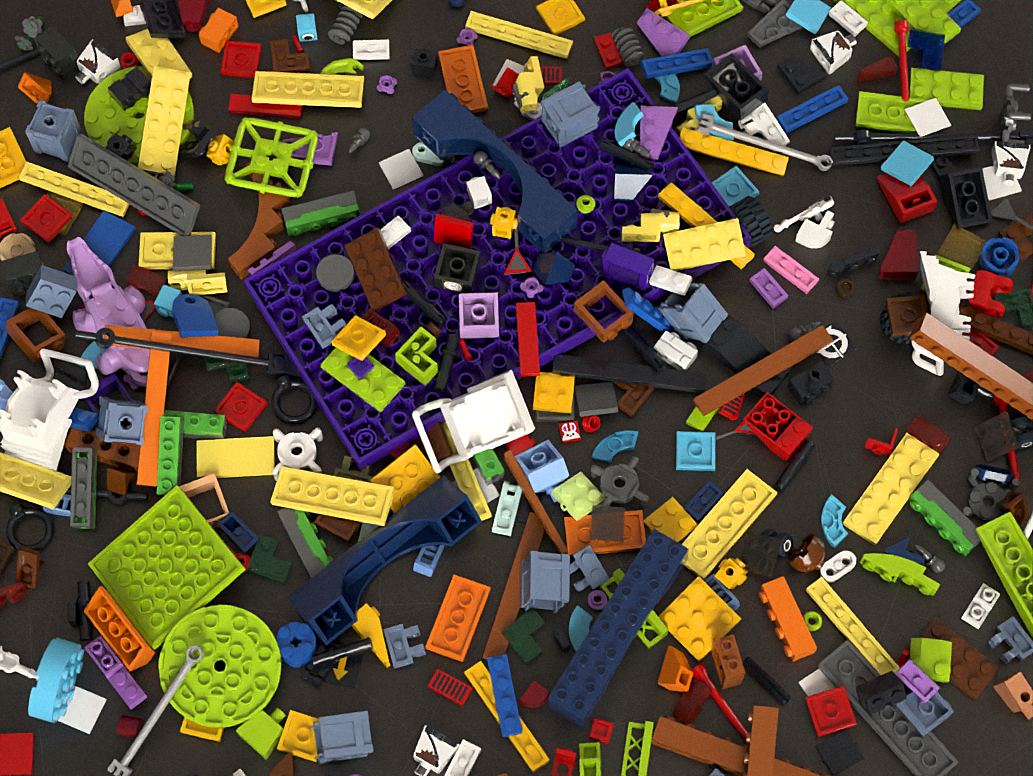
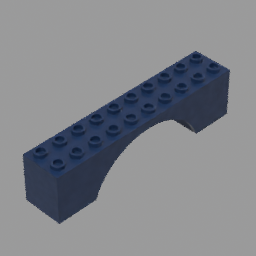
(452, 130)
(434, 517)
(616, 627)

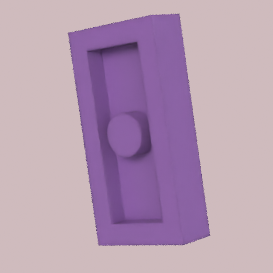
(768, 288)
(917, 680)

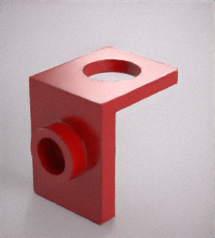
(506, 83)
(881, 447)
(566, 757)

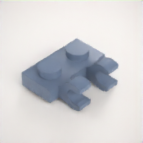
(319, 326)
(591, 568)
(1015, 637)
(398, 644)

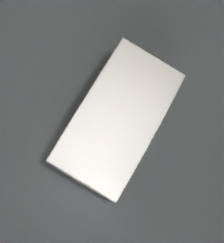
(980, 606)

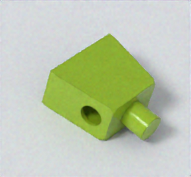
(262, 731)

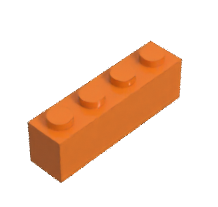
(787, 618)

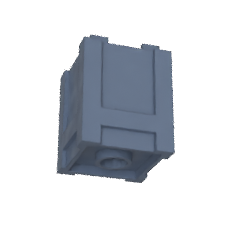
(569, 114)
(53, 131)
(695, 313)
(114, 412)
(544, 581)
(342, 737)

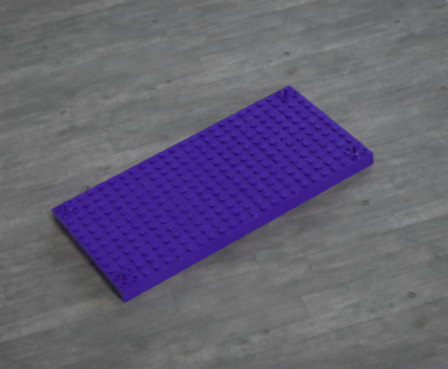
(577, 169)

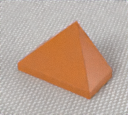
(122, 7)
(35, 87)

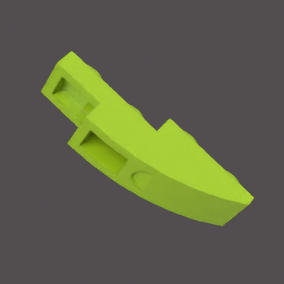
(893, 566)
(590, 759)

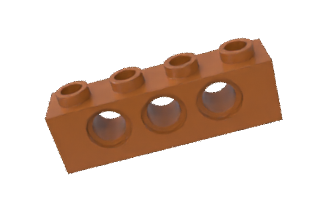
(113, 456)

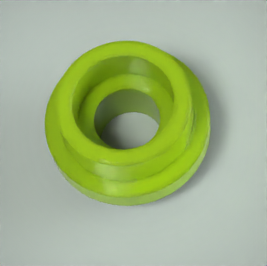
(585, 208)
(816, 617)

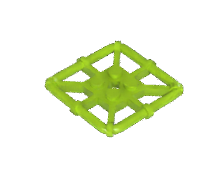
(278, 166)

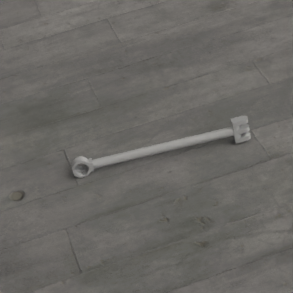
(707, 125)
(122, 766)

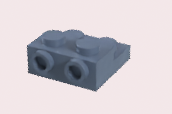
(925, 715)

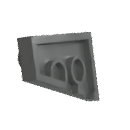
(773, 25)

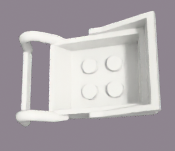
(944, 291)
(39, 411)
(479, 419)

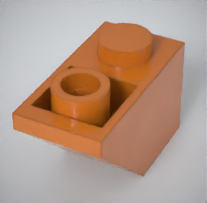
(676, 671)

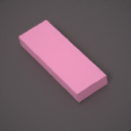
(791, 269)

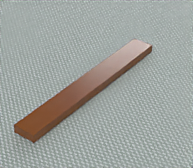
(762, 370)
(510, 600)

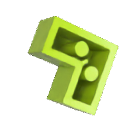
(415, 356)

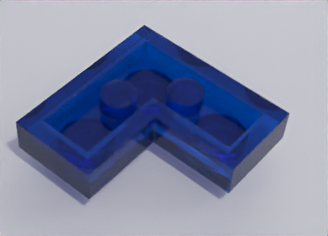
(932, 47)

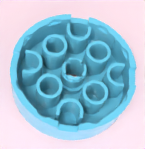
(56, 680)

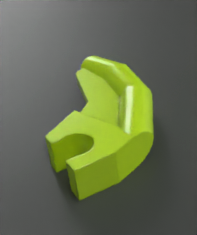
(343, 66)

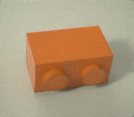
(218, 30)

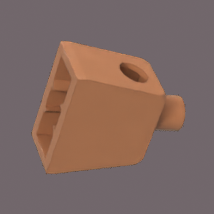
(1016, 693)

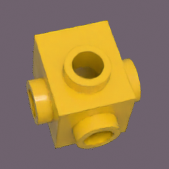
(220, 149)
(504, 222)
(725, 574)

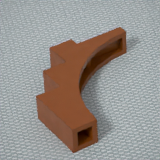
(267, 225)

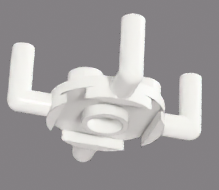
(292, 440)

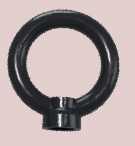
(284, 384)
(18, 513)

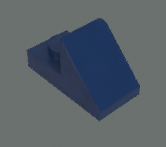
(238, 532)
(899, 549)

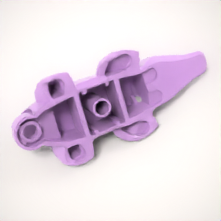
(107, 305)

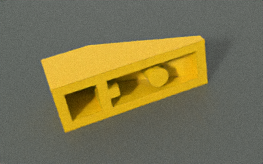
(369, 626)

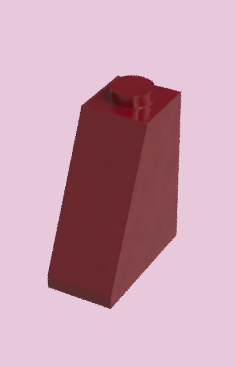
(193, 13)
(901, 258)

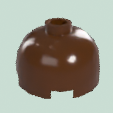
(808, 554)

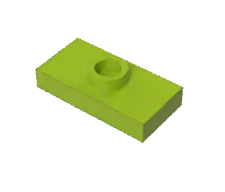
(697, 420)

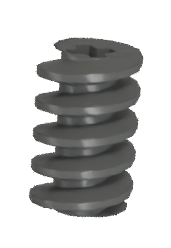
(344, 25)
(628, 46)

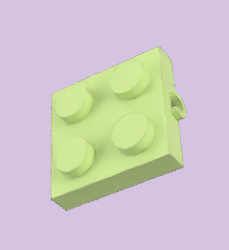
(578, 496)

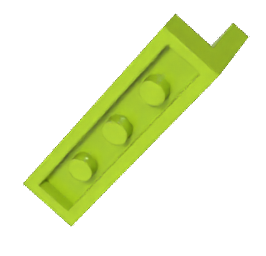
(653, 620)
(645, 750)

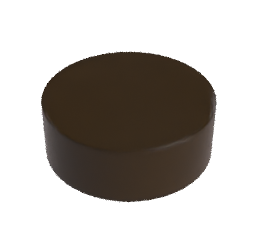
(845, 288)

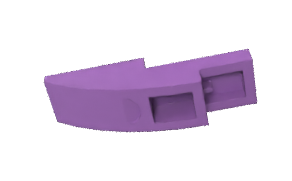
(115, 672)

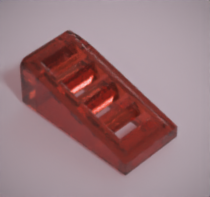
(880, 69)
(391, 330)

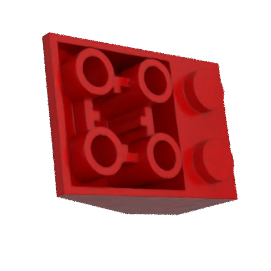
(907, 200)
(778, 426)

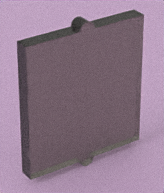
(607, 523)

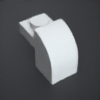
(816, 235)

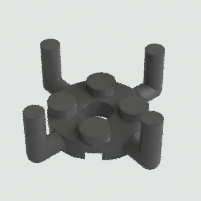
(1010, 114)
(628, 475)
(986, 490)

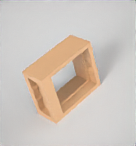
(205, 484)

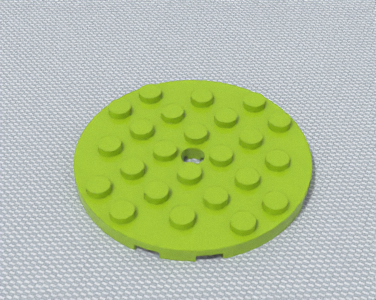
(106, 118)
(250, 670)

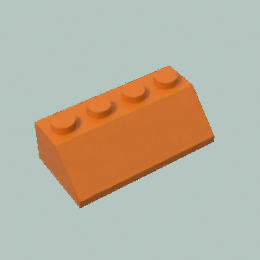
(118, 630)

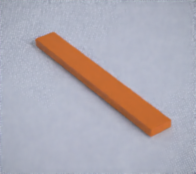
(225, 344)
(155, 401)

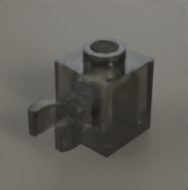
(463, 213)

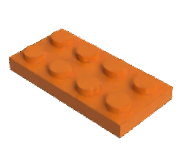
(463, 77)
(579, 534)
(458, 618)

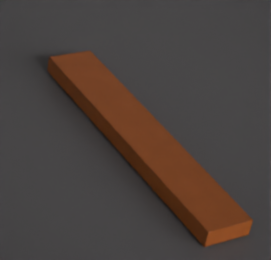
(535, 503)

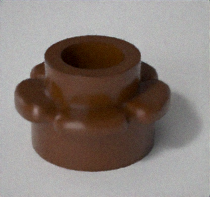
(432, 329)

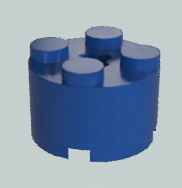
(999, 257)
(307, 646)

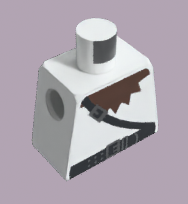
(832, 50)
(96, 63)
(1009, 160)
(433, 751)

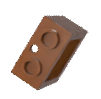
(591, 298)
(26, 318)
(726, 654)

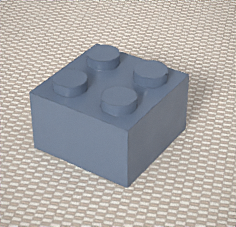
(51, 291)

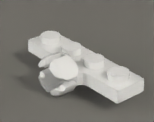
(764, 122)

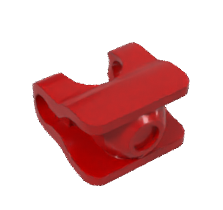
(985, 287)

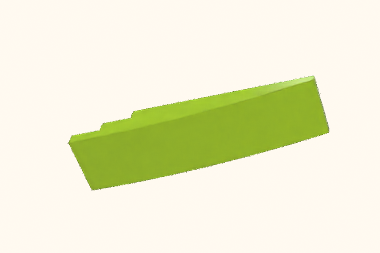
(1012, 561)

